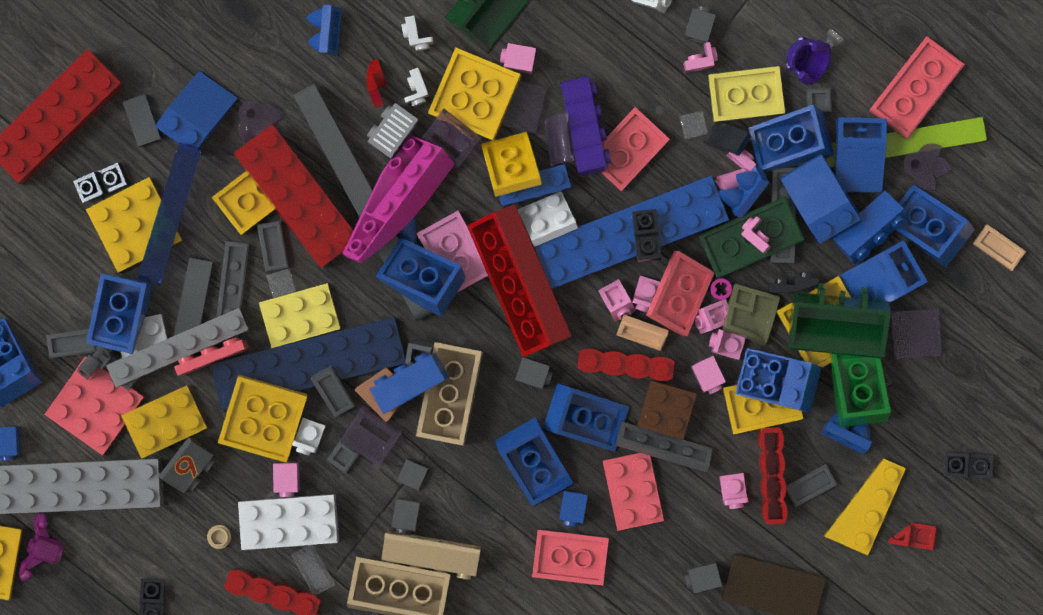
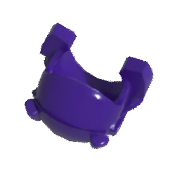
(809, 59)

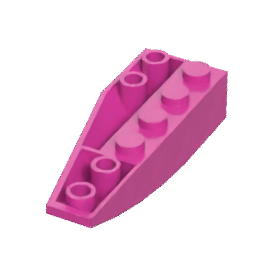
(398, 196)

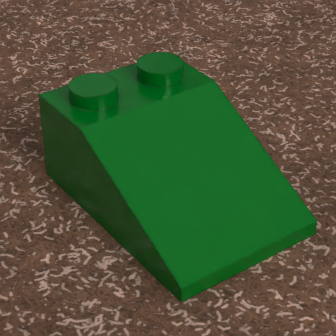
(859, 390)

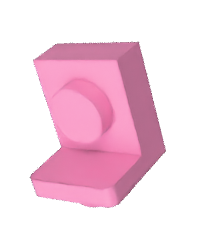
(697, 63)
(744, 161)
(757, 239)
(645, 293)
(617, 300)
(711, 316)
(726, 344)
(733, 490)

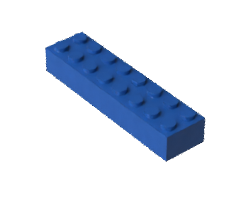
(612, 237)

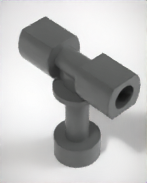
(99, 361)

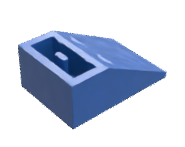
(860, 153)
(885, 274)
(16, 368)
(778, 380)

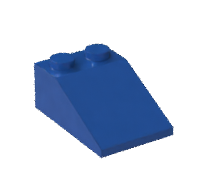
(196, 112)
(791, 139)
(820, 198)
(933, 226)
(422, 276)
(119, 312)
(585, 417)
(533, 461)

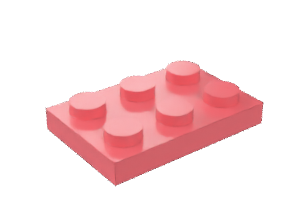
(632, 147)
(680, 293)
(211, 355)
(633, 491)
(570, 557)

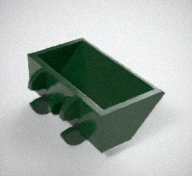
(484, 19)
(839, 324)

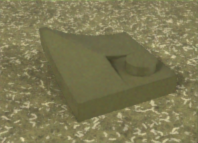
(750, 313)

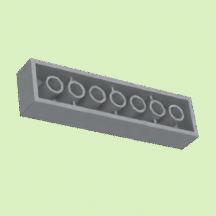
(81, 486)

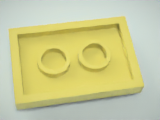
(746, 94)
(299, 315)

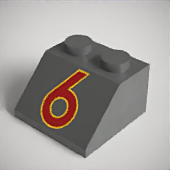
(188, 465)

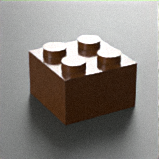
(666, 409)

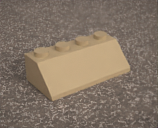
(449, 404)
(431, 553)
(397, 589)

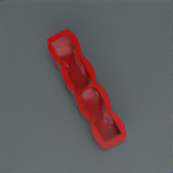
(632, 365)
(772, 482)
(266, 590)

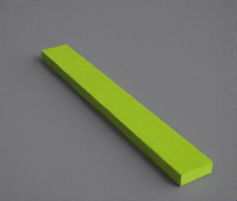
(945, 135)

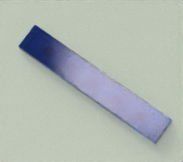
(169, 213)

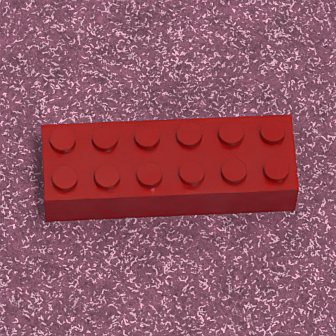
(56, 116)
(295, 195)
(518, 280)

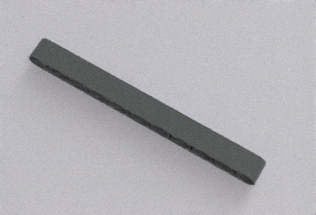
(344, 165)

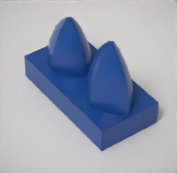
(329, 21)
(751, 186)
(855, 439)

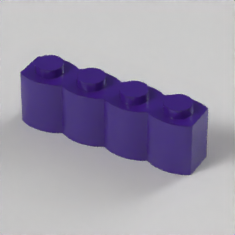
(585, 126)

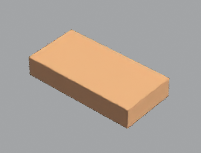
(999, 247)
(642, 332)

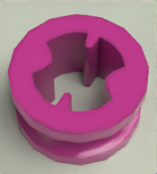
(728, 289)

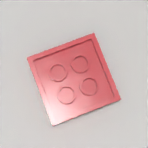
(93, 408)

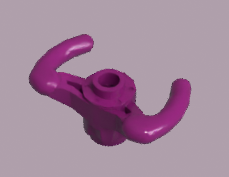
(40, 548)

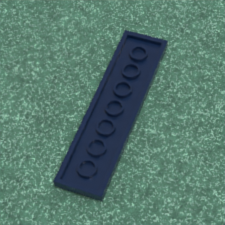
(292, 365)

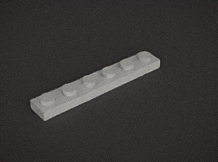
(177, 347)

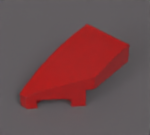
(375, 80)
(916, 536)

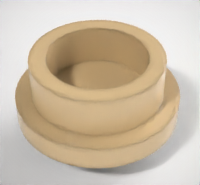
(219, 536)

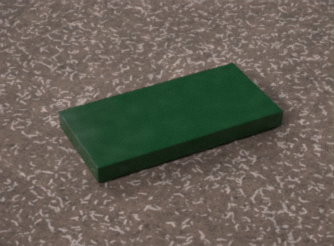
(732, 251)

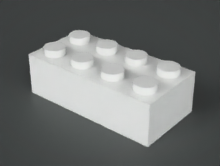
(288, 521)

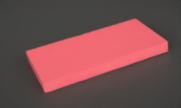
(916, 87)

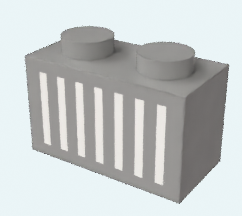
(392, 130)

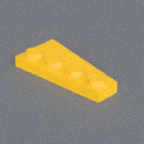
(864, 514)

